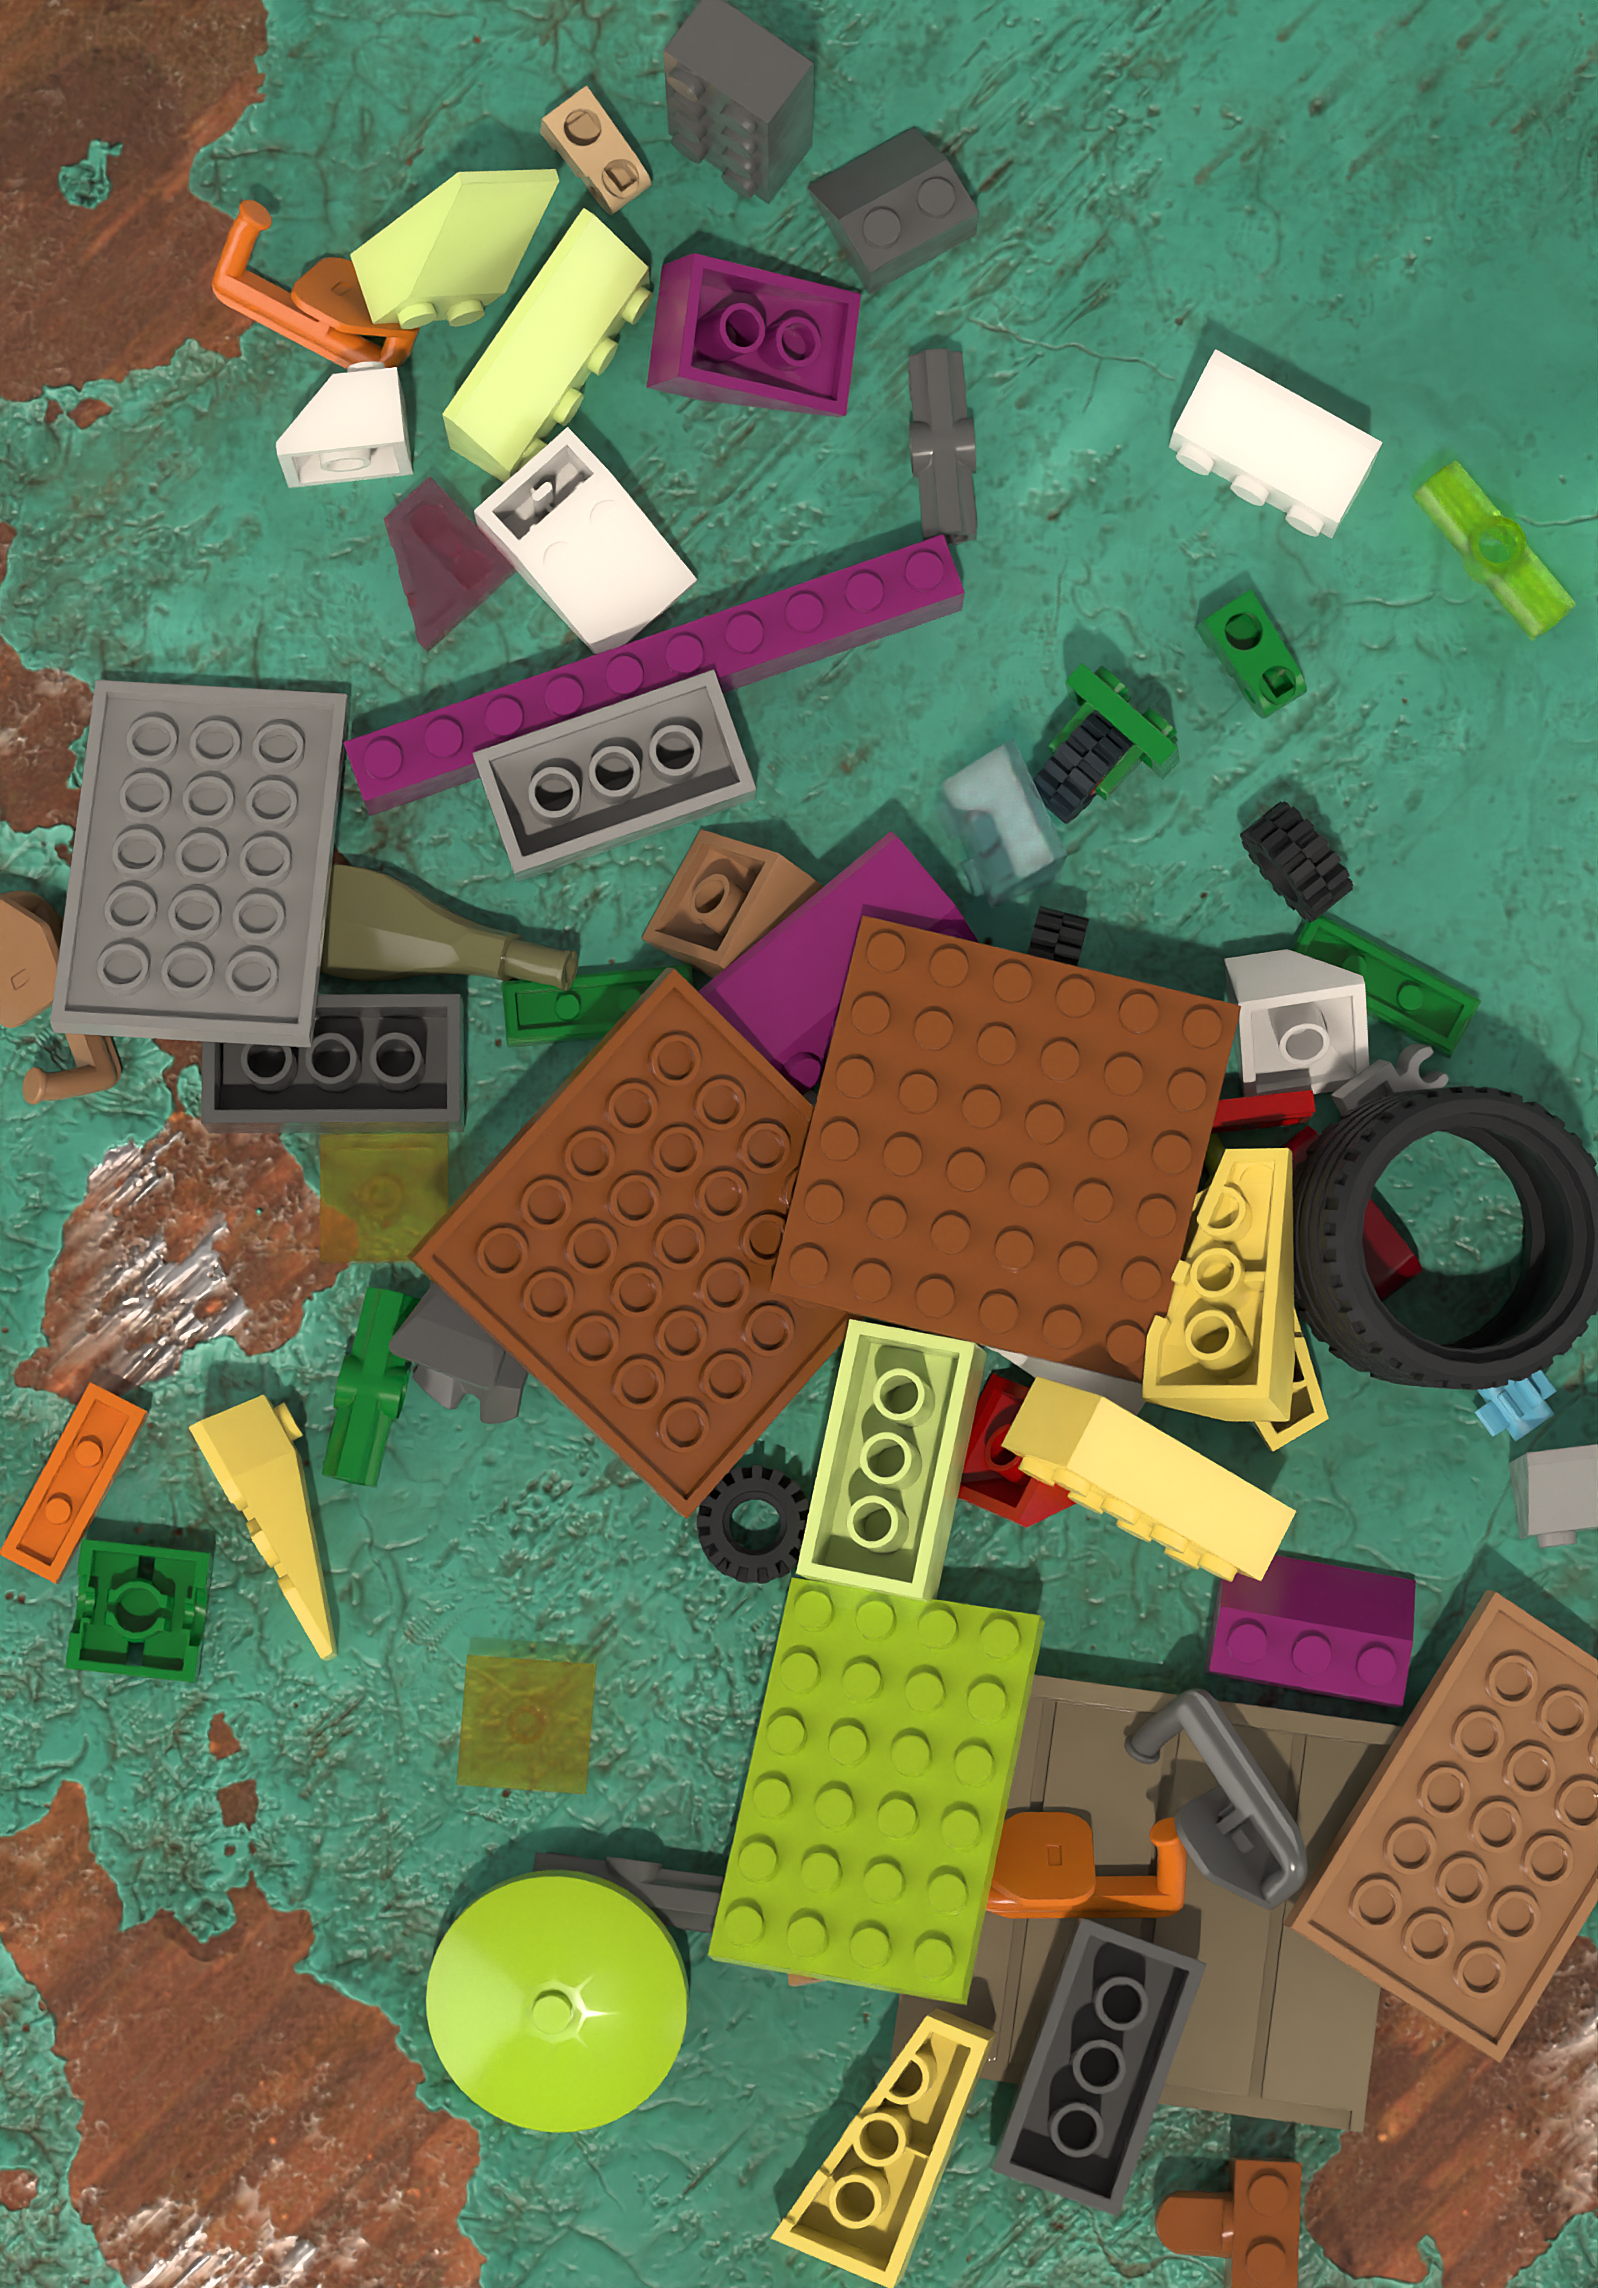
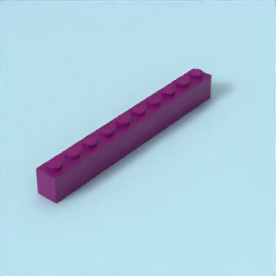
(737, 643)

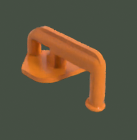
(319, 313)
(1050, 1872)

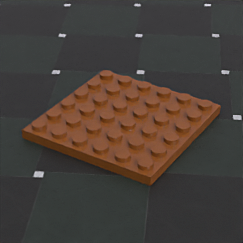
(1004, 1149)
(640, 1241)

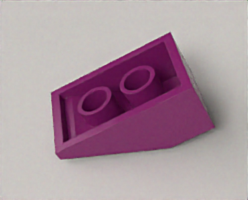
(752, 337)

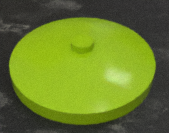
(557, 2001)

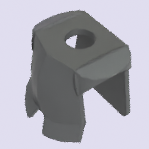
(459, 1358)

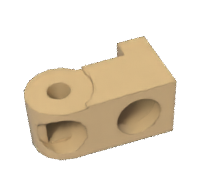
(595, 151)

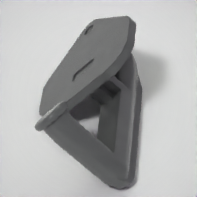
(1240, 1829)

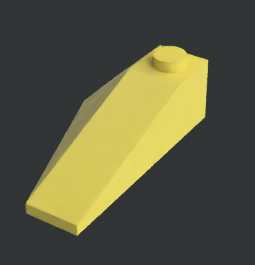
(1231, 1309)
(265, 1479)

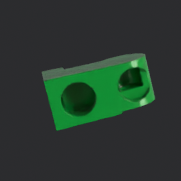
(1253, 654)

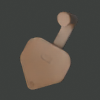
(27, 984)

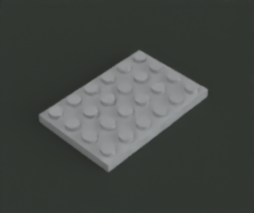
(201, 864)

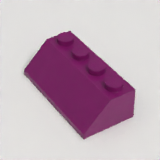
(793, 979)

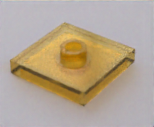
(380, 1195)
(526, 1724)

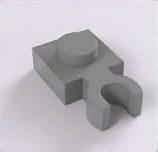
(1383, 1079)

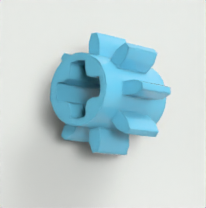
(1517, 1406)

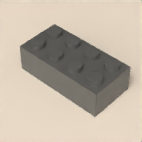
(738, 99)
(370, 1070)
(1097, 2066)

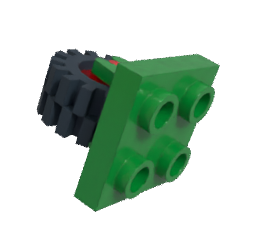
(1102, 744)

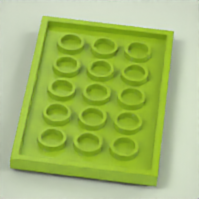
(877, 1790)

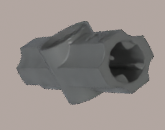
(942, 446)
(674, 1896)

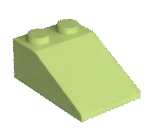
(453, 248)

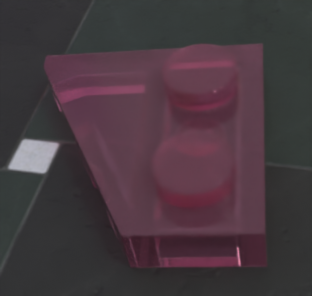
(442, 561)

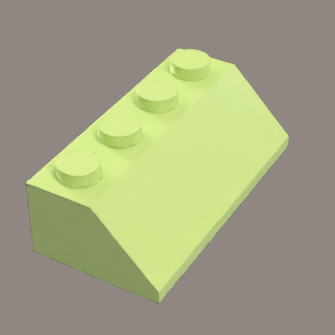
(548, 349)

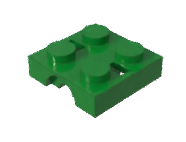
(123, 1609)

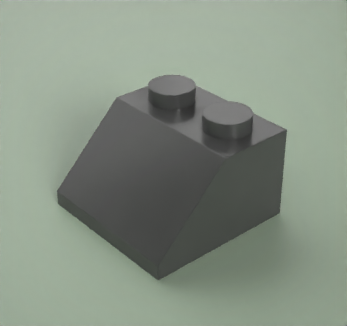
(895, 208)

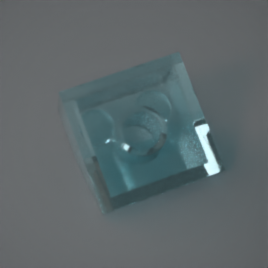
(1001, 827)

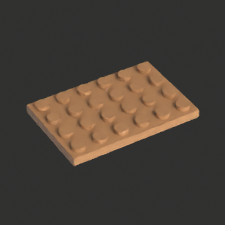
(1473, 1834)

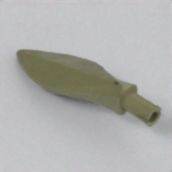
(395, 932)

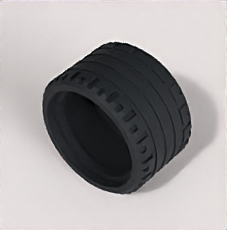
(1560, 1215)

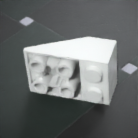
(584, 545)

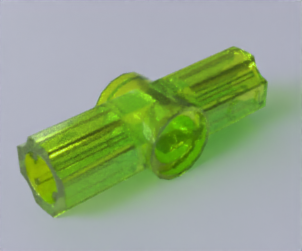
(1468, 518)

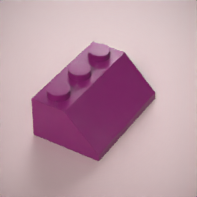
(1316, 1631)

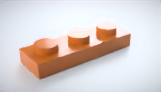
(74, 1483)

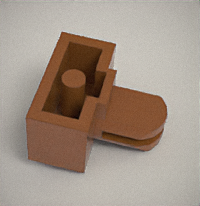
(1248, 2225)

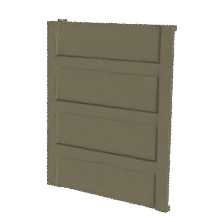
(1274, 2016)

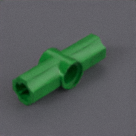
(369, 1391)

